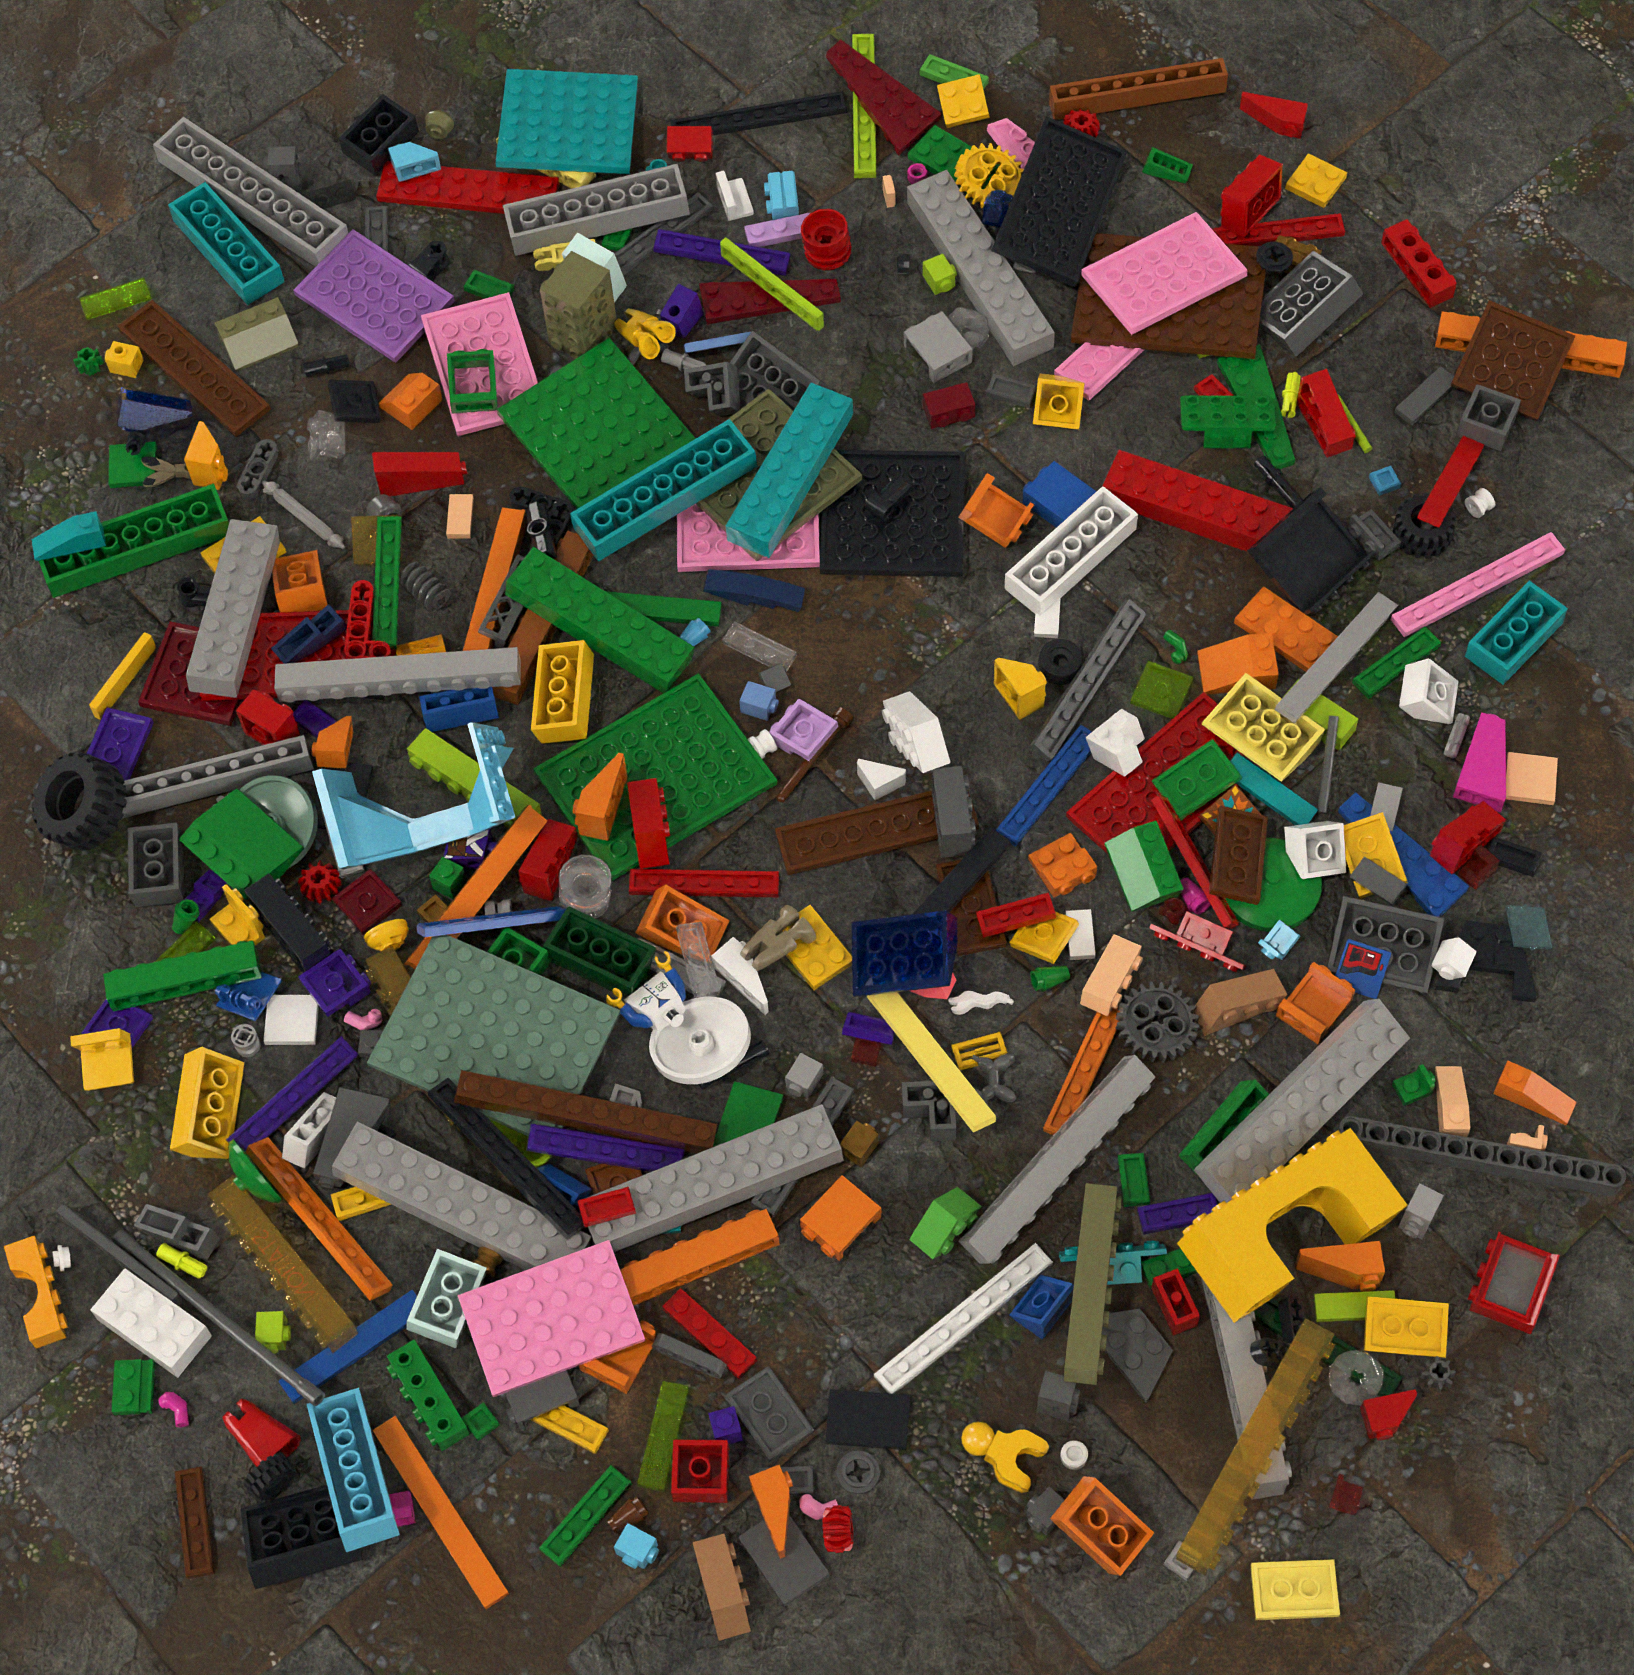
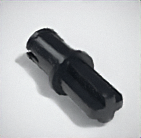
(325, 365)
(136, 441)

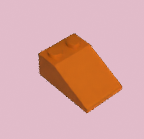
(299, 583)
(1227, 662)
(600, 800)
(671, 908)
(1348, 1264)

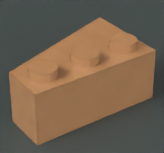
(1238, 1000)
(722, 1586)

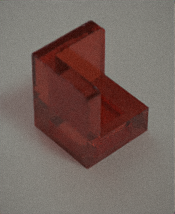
(1479, 868)
(1345, 1496)

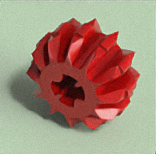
(1083, 122)
(319, 882)
(838, 1529)

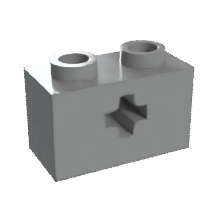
(1420, 1212)

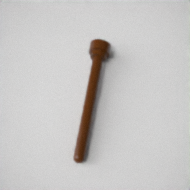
(844, 719)

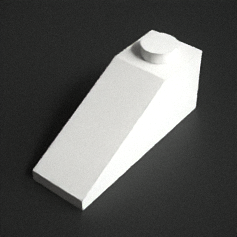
(740, 973)
(307, 1134)

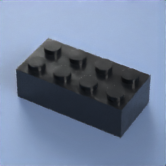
(287, 923)

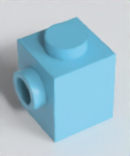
(636, 1547)

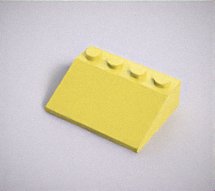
(1253, 727)

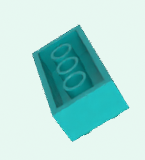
(1516, 632)

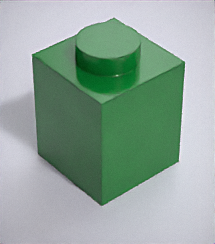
(448, 878)

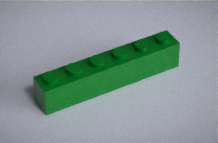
(182, 975)

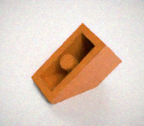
(334, 744)

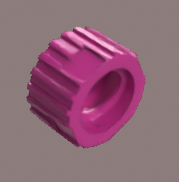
(916, 168)

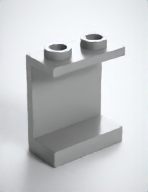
(939, 346)

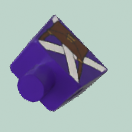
(470, 851)

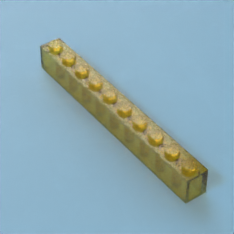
(1254, 1448)

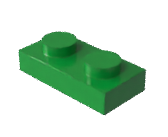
(1166, 1263)

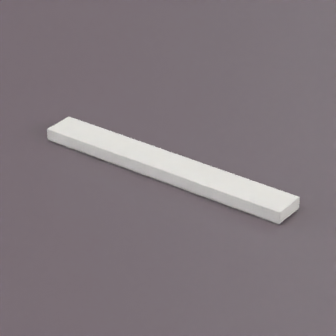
(963, 1319)

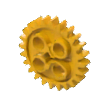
(977, 165)

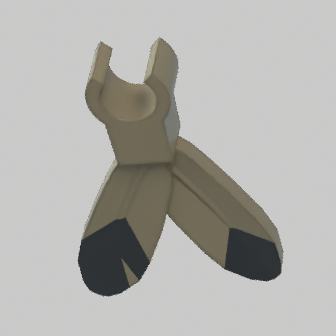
(165, 471)

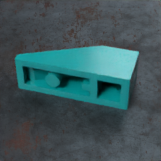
(70, 536)

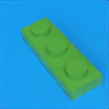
(945, 71)

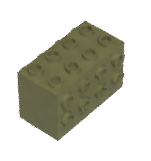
(578, 305)

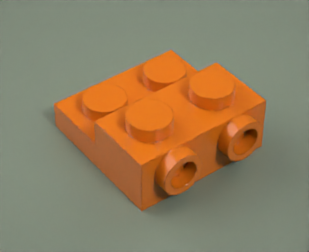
(1063, 865)

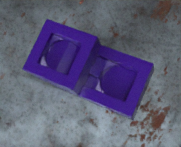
(207, 892)

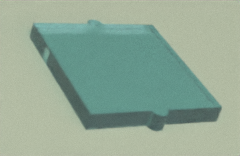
(1528, 927)

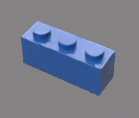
(458, 708)

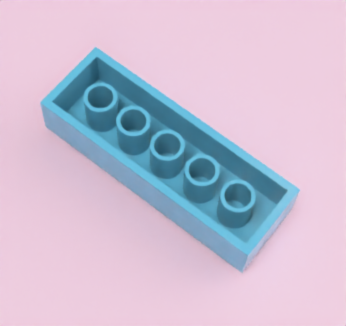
(352, 1470)

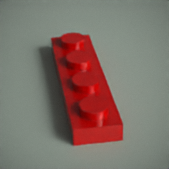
(709, 1333)

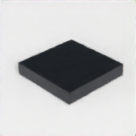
(354, 401)

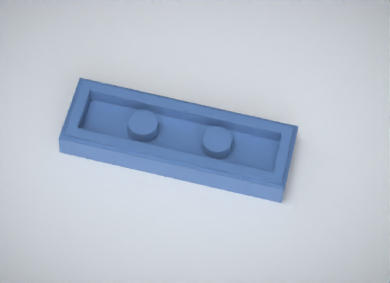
(715, 342)

